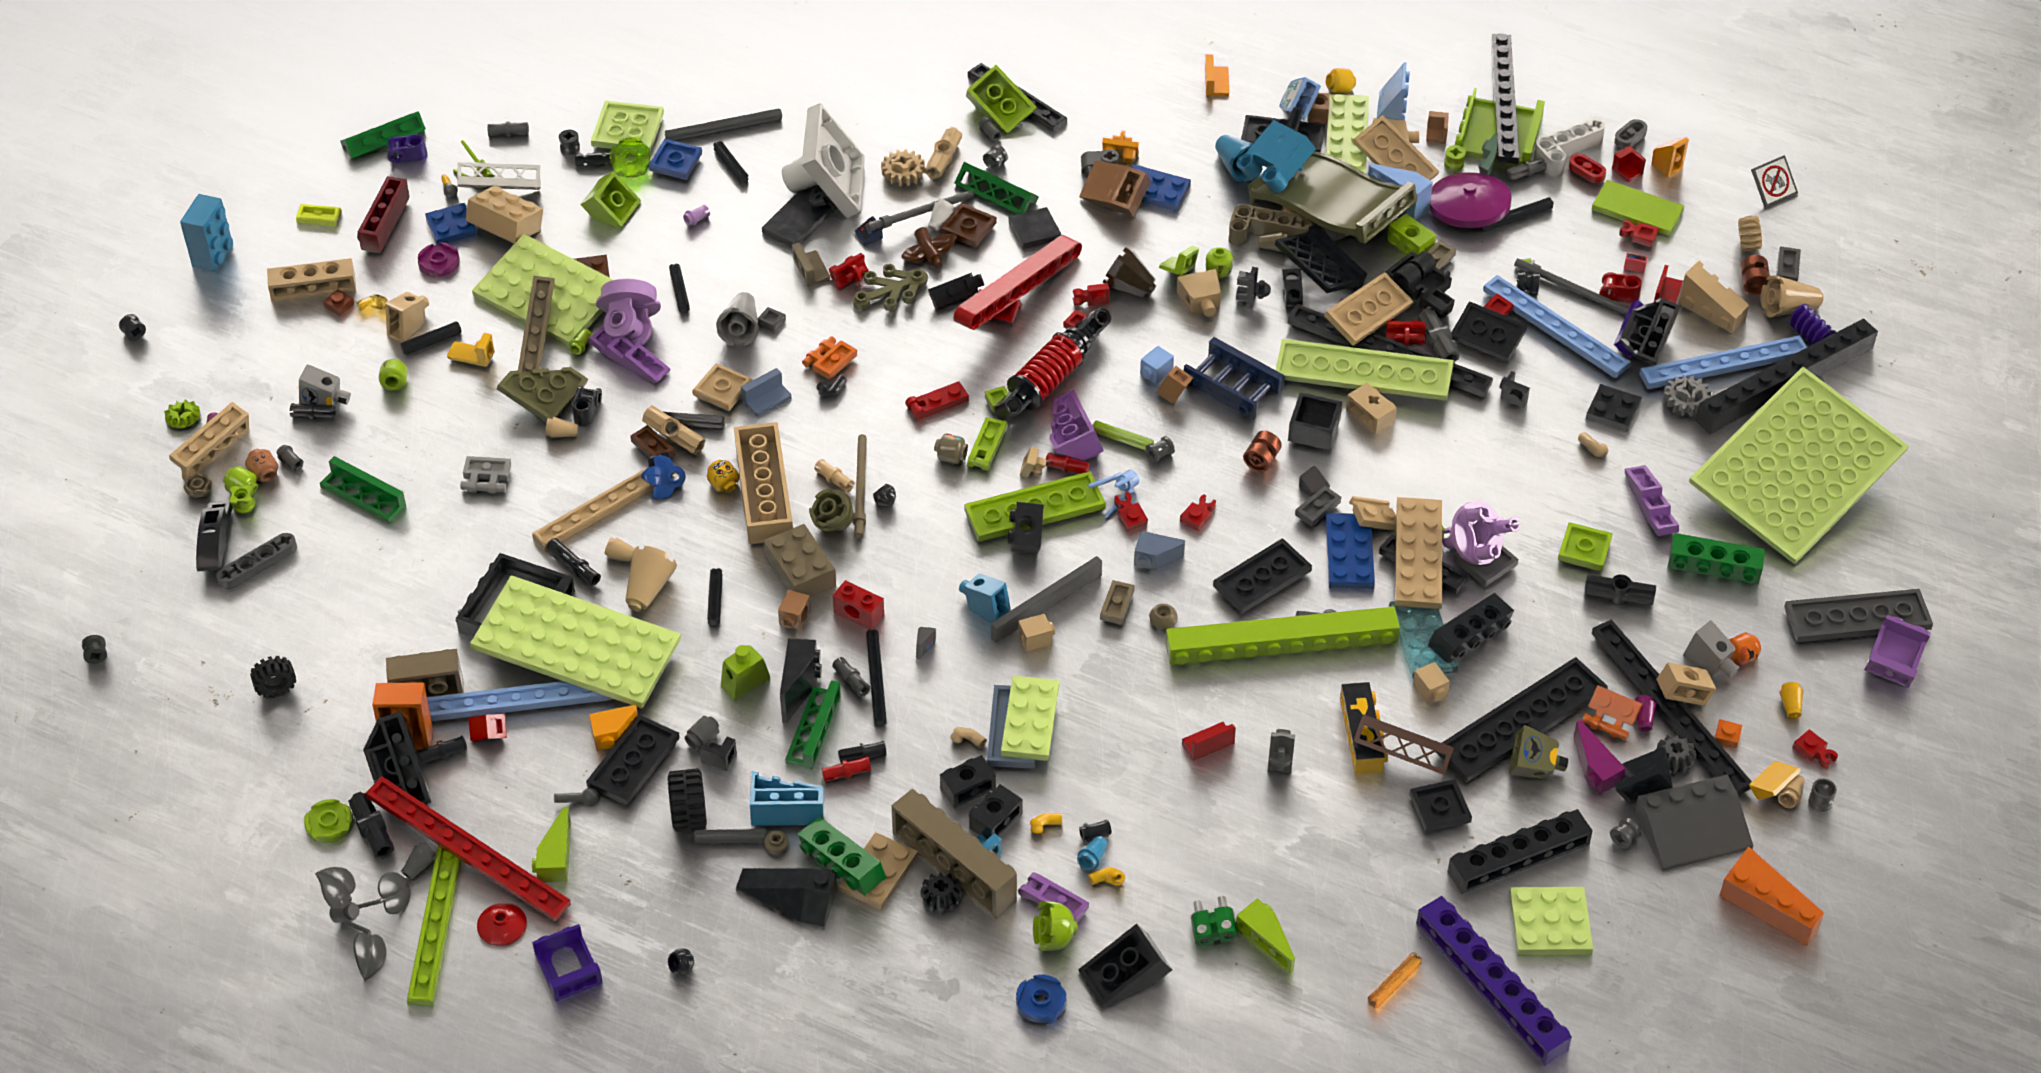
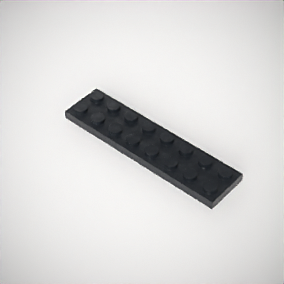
(1538, 706)

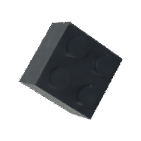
(1315, 421)

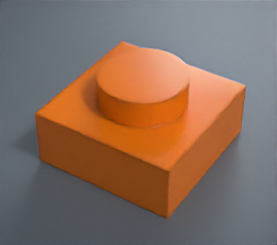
(1728, 733)

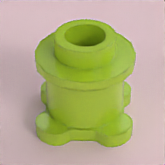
(242, 499)

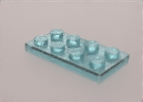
(1415, 633)

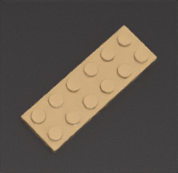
(1418, 553)

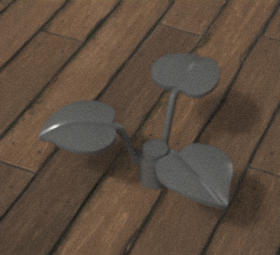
(337, 886)

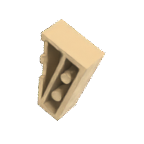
(1711, 299)

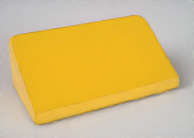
(1773, 779)

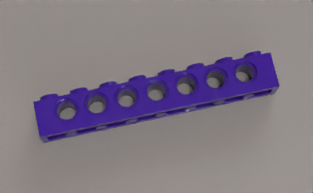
(1545, 1046)

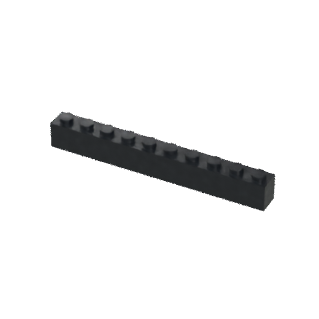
(1758, 389)

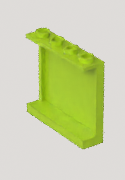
(1481, 125)

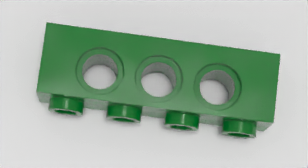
(1716, 558)
(841, 856)

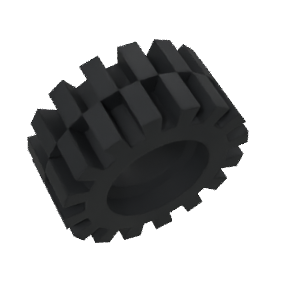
(277, 667)

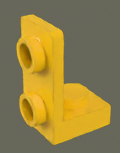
(476, 354)

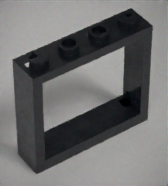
(486, 585)

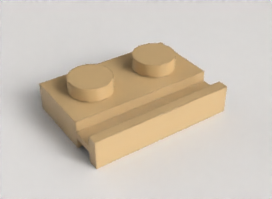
(1373, 513)

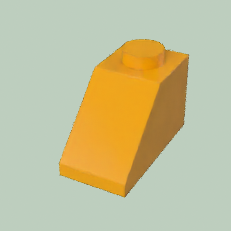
(1670, 156)
(611, 725)

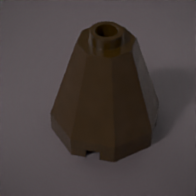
(1130, 275)

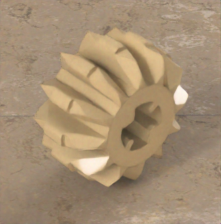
(1750, 233)

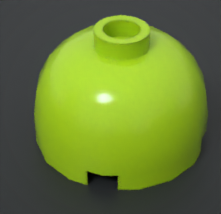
(1053, 926)

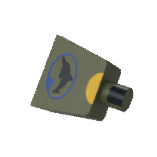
(1535, 755)

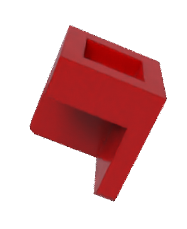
(1628, 163)
(487, 727)

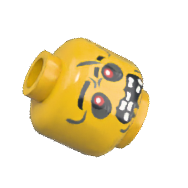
(722, 476)

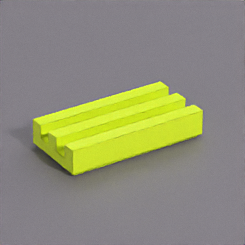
(318, 215)

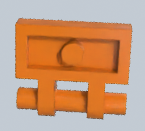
(833, 360)
(1616, 706)

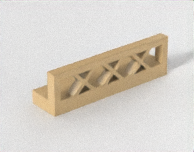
(210, 440)

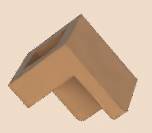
(1437, 127)
(1174, 384)

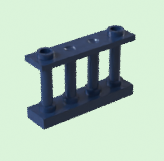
(1241, 363)

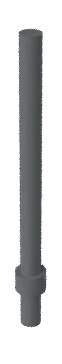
(887, 221)
(1535, 268)

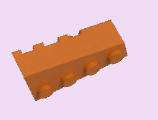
(1770, 897)

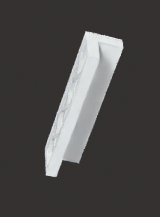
(504, 183)

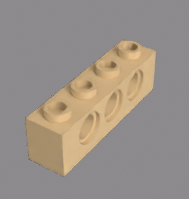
(311, 279)

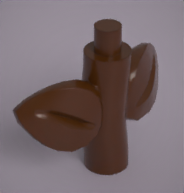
(929, 249)

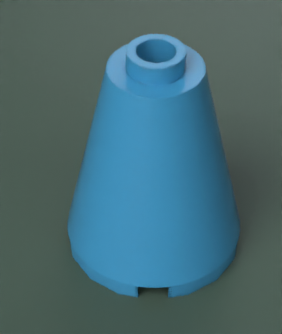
(1230, 150)

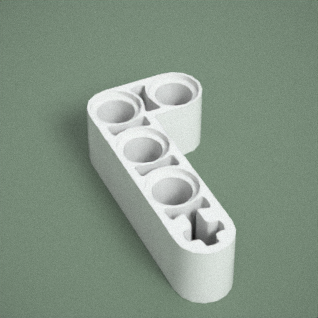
(1568, 141)

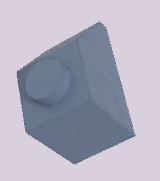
(1157, 550)

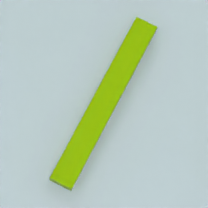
(434, 929)

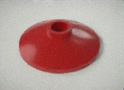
(505, 931)

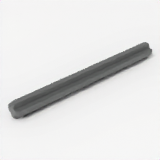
(724, 124)

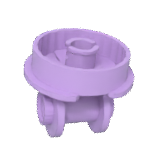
(628, 308)

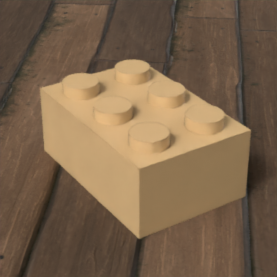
(504, 214)

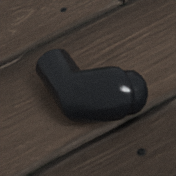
(833, 389)

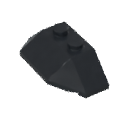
(1649, 329)
(394, 756)

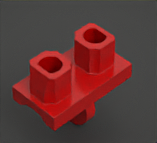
(850, 270)
(1406, 332)

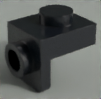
(1513, 391)

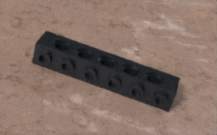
(1557, 838)

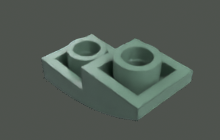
(1489, 155)

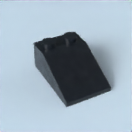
(799, 675)
(1125, 967)

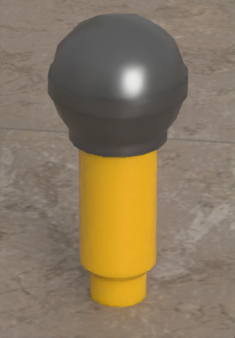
(450, 189)

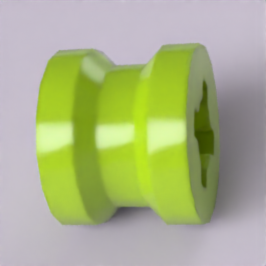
(1454, 157)

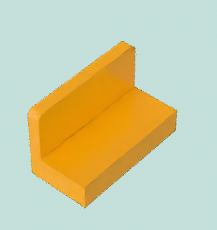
(1216, 78)

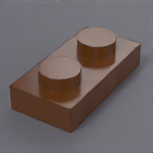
(651, 443)

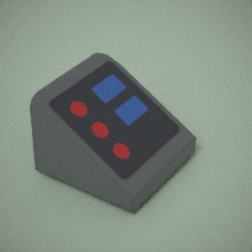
(925, 640)

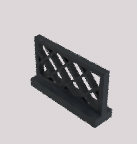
(1328, 254)

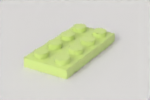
(1030, 718)

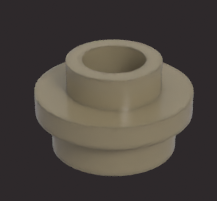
(776, 847)

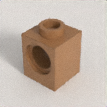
(1320, 109)
(794, 610)

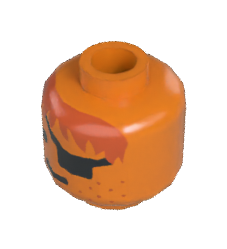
(1747, 648)

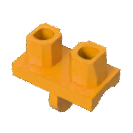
(1123, 145)

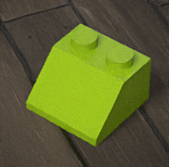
(610, 200)

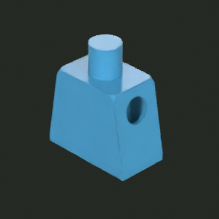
(986, 597)

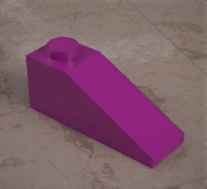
(1597, 762)

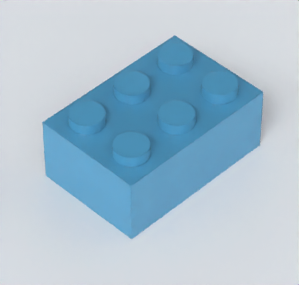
(206, 232)

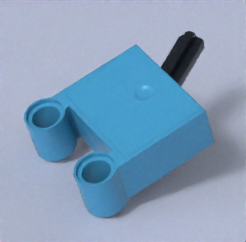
(1280, 151)

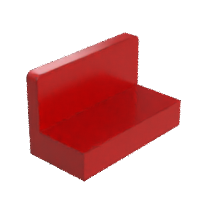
(1668, 287)
(1209, 740)

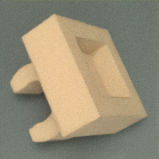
(1032, 463)

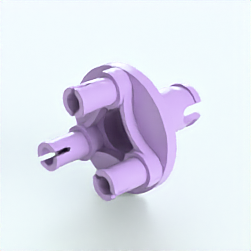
(1478, 532)

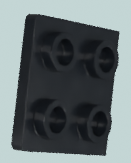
(1644, 776)

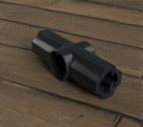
(1620, 589)
(371, 825)

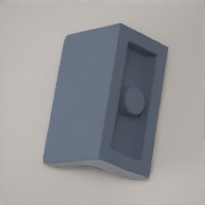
(765, 392)

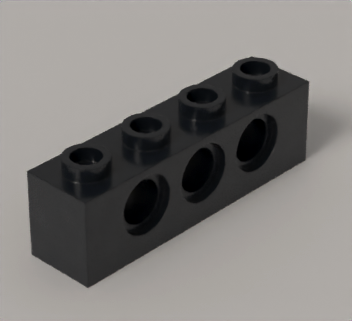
(1471, 628)

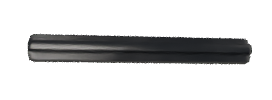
(876, 677)

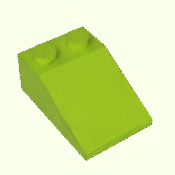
(1000, 99)

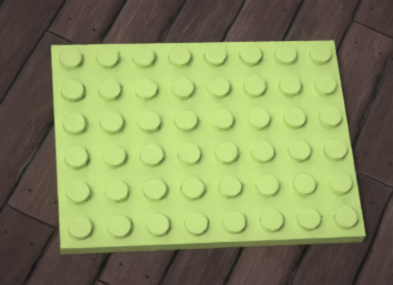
(1798, 465)

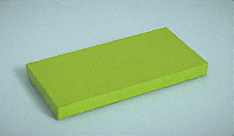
(1637, 206)

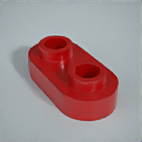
(1587, 168)

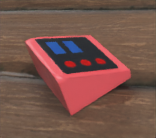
(1635, 262)

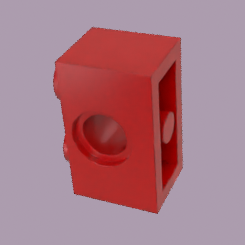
(858, 605)

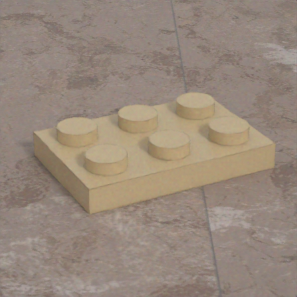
(895, 861)

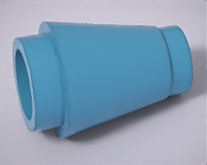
(1092, 853)

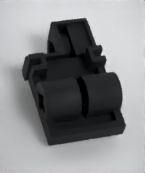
(1421, 278)

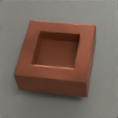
(338, 302)

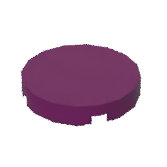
(438, 260)

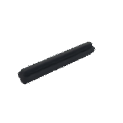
(1522, 212)

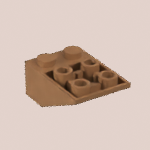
(1115, 187)

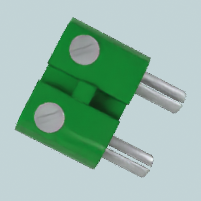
(1213, 925)

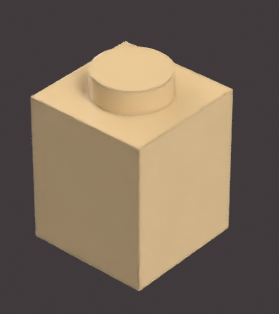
(1035, 632)
(1431, 683)

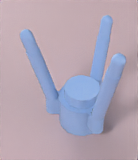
(1124, 481)

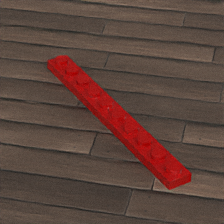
(468, 849)

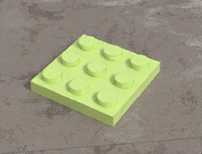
(626, 120)
(1551, 921)

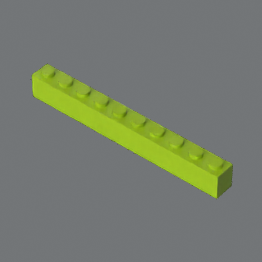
(1282, 635)

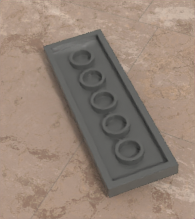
(1854, 614)

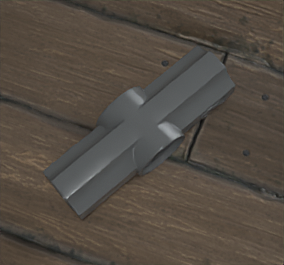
(1438, 336)

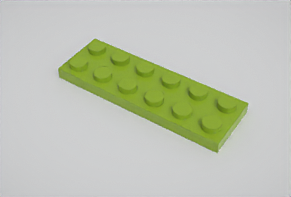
(1061, 501)

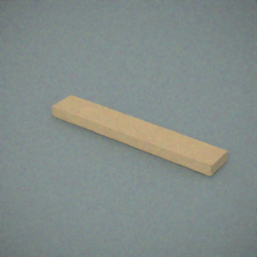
(593, 510)

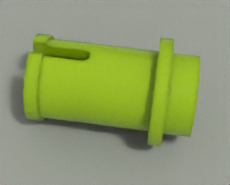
(578, 344)

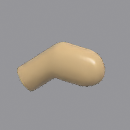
(1592, 445)

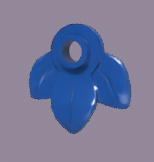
(661, 479)

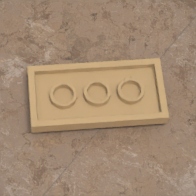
(1389, 148)
(1368, 308)

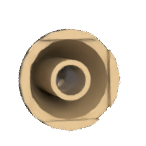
(1784, 296)
(647, 576)

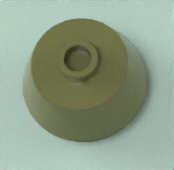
(832, 510)

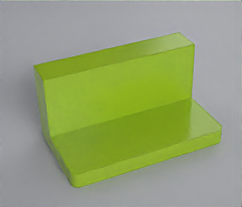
(1185, 262)

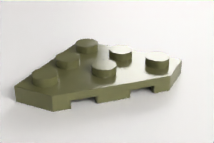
(542, 390)

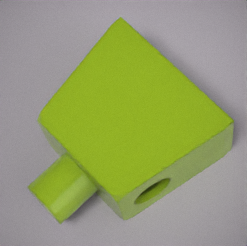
(743, 671)

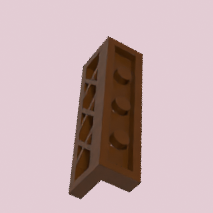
(1407, 735)

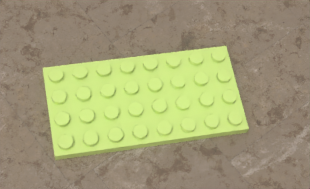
(576, 641)

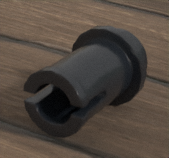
(1090, 831)

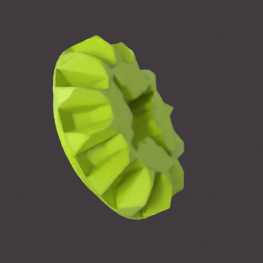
(187, 418)

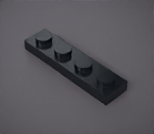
(1452, 578)

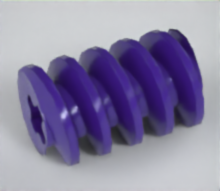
(1809, 324)

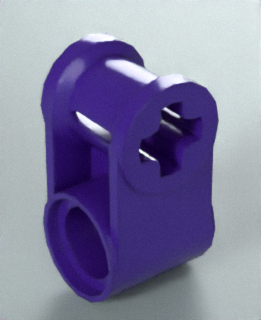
(408, 148)

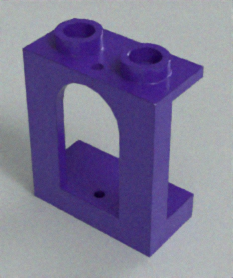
(572, 982)

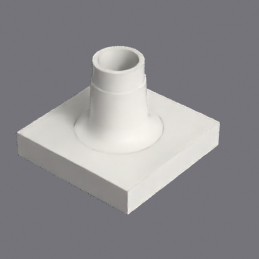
(828, 161)

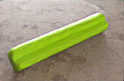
(1121, 435)

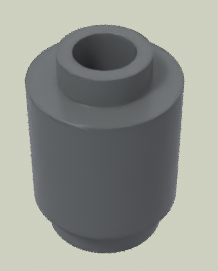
(702, 732)

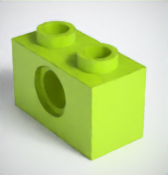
(1410, 235)

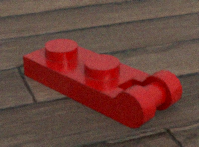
(937, 400)

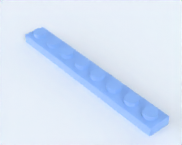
(1558, 327)
(1722, 362)
(509, 700)

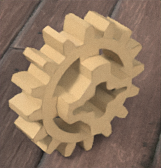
(903, 167)

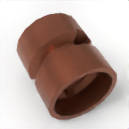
(1754, 273)
(1262, 451)

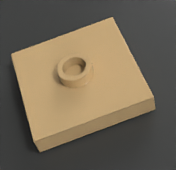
(721, 387)

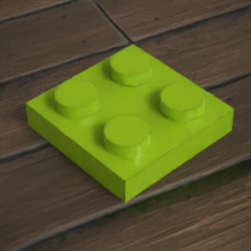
(1585, 546)

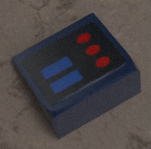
(868, 236)

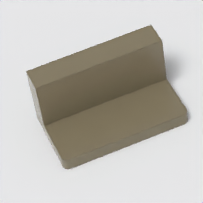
(810, 265)

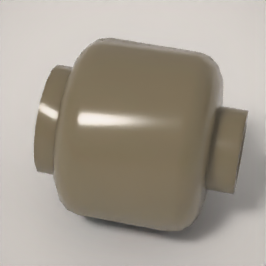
(951, 448)

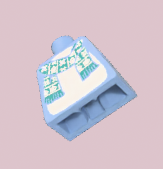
(1300, 96)

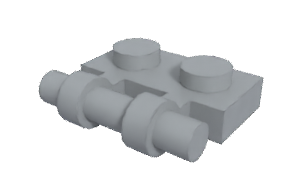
(486, 469)

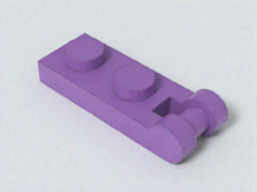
(1052, 892)

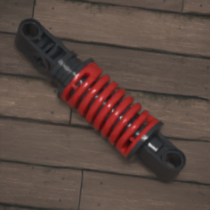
(1051, 365)

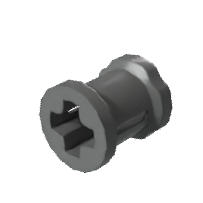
(1169, 449)

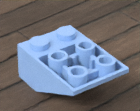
(1391, 96)
(1401, 177)

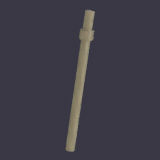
(859, 518)

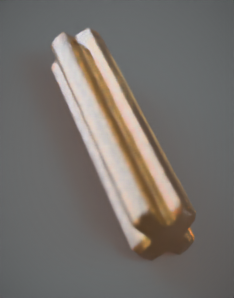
(1394, 980)

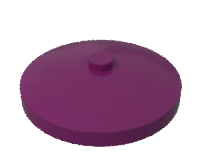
(1470, 200)

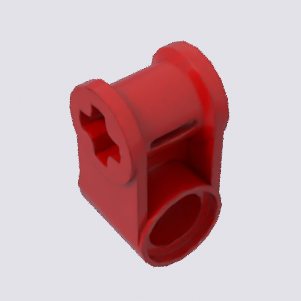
(1623, 287)

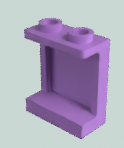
(1897, 651)

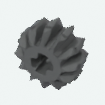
(1679, 753)

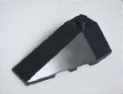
(796, 892)

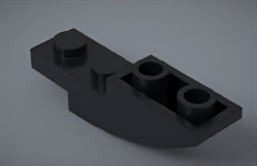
(211, 535)

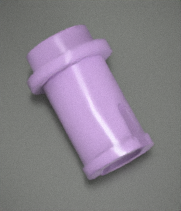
(692, 217)

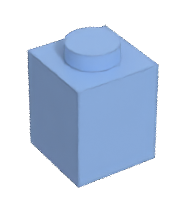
(1156, 364)

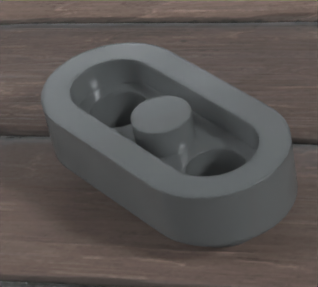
(1630, 133)

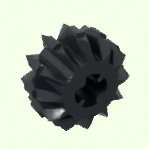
(941, 892)

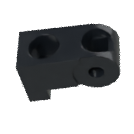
(1292, 288)

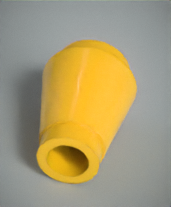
(1792, 697)

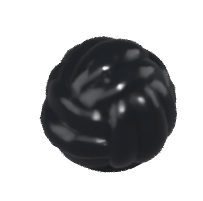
(885, 495)
(680, 961)

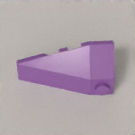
(1072, 429)

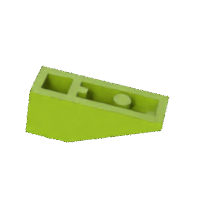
(553, 851)
(1262, 928)

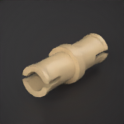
(834, 475)

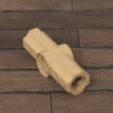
(943, 153)
(664, 423)

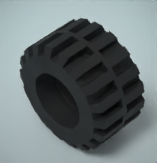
(687, 799)

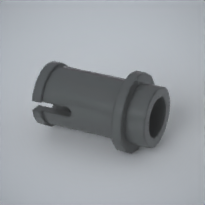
(986, 125)
(286, 454)

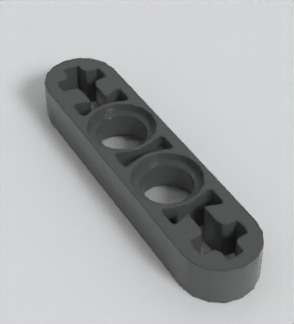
(254, 558)

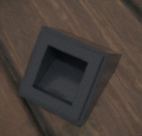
(1312, 481)

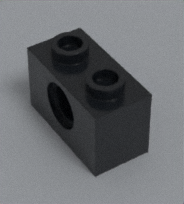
(1031, 515)
(967, 781)
(1007, 808)

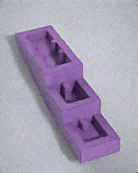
(630, 356)
(1651, 501)

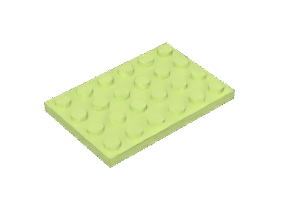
(574, 292)

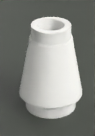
(940, 213)

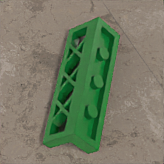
(379, 135)
(1001, 184)
(370, 486)
(818, 728)

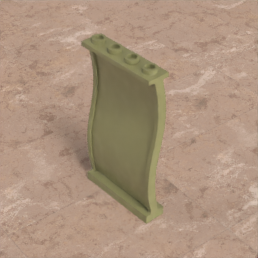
(1339, 197)

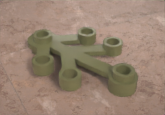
(914, 279)

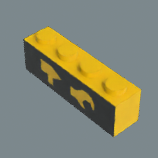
(1355, 701)

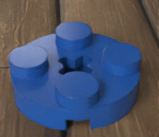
(1041, 1011)

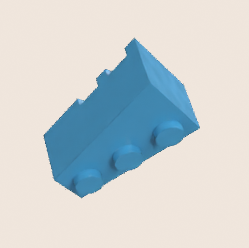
(784, 802)

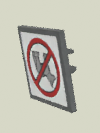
(1774, 181)

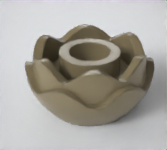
(198, 485)
(1163, 616)

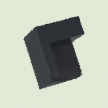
(719, 755)

